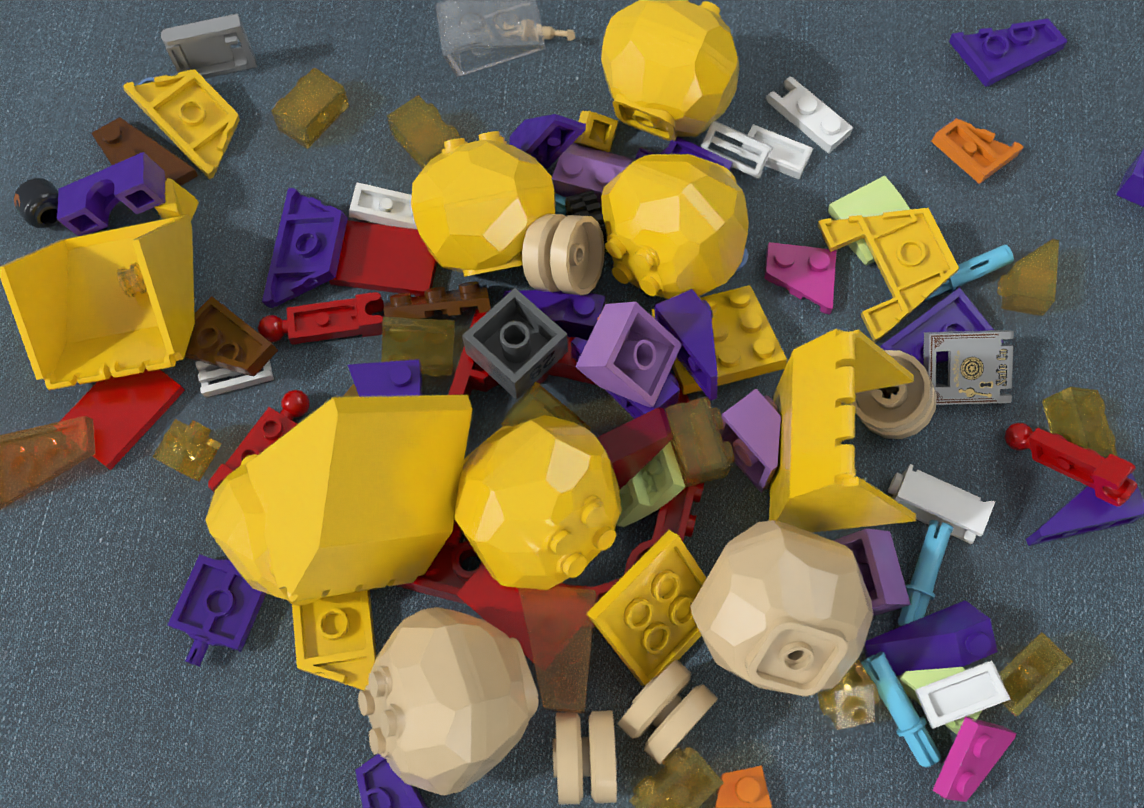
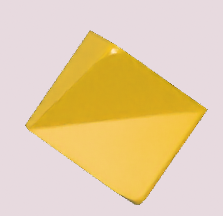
(598, 132)
(177, 201)

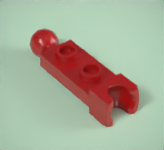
(327, 320)
(265, 432)
(1085, 465)

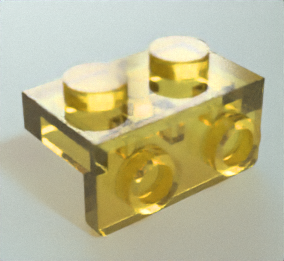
(419, 339)
(1080, 419)

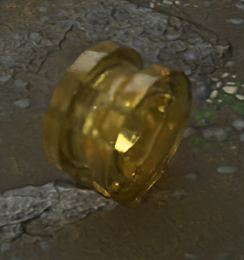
(131, 280)

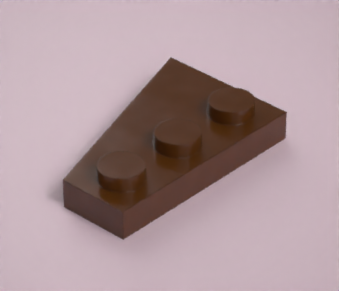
(122, 140)

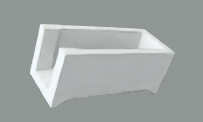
(941, 502)

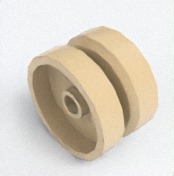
(563, 254)
(902, 413)
(663, 707)
(585, 757)

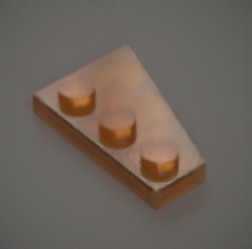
(41, 454)
(560, 644)

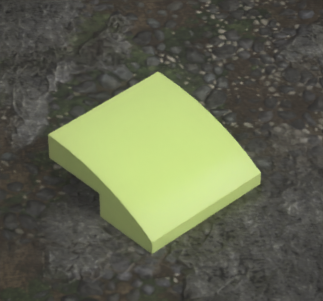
(867, 201)
(651, 487)

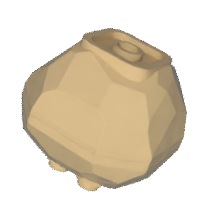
(784, 609)
(447, 699)

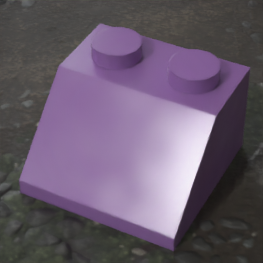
(585, 170)
(629, 353)
(754, 435)
(879, 568)

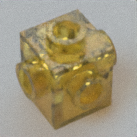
(187, 449)
(852, 702)

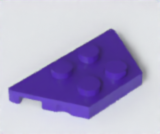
(304, 249)

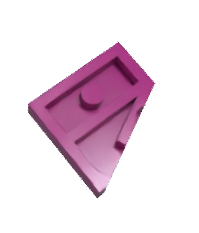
(803, 272)
(971, 758)

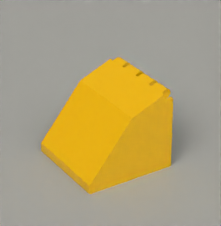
(81, 320)
(814, 471)
(362, 492)

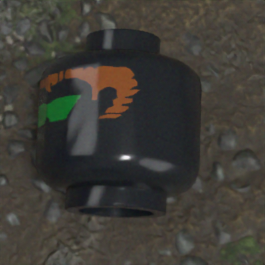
(37, 202)

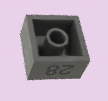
(515, 343)

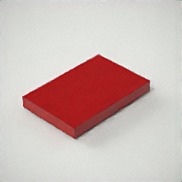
(384, 259)
(125, 411)
(498, 606)

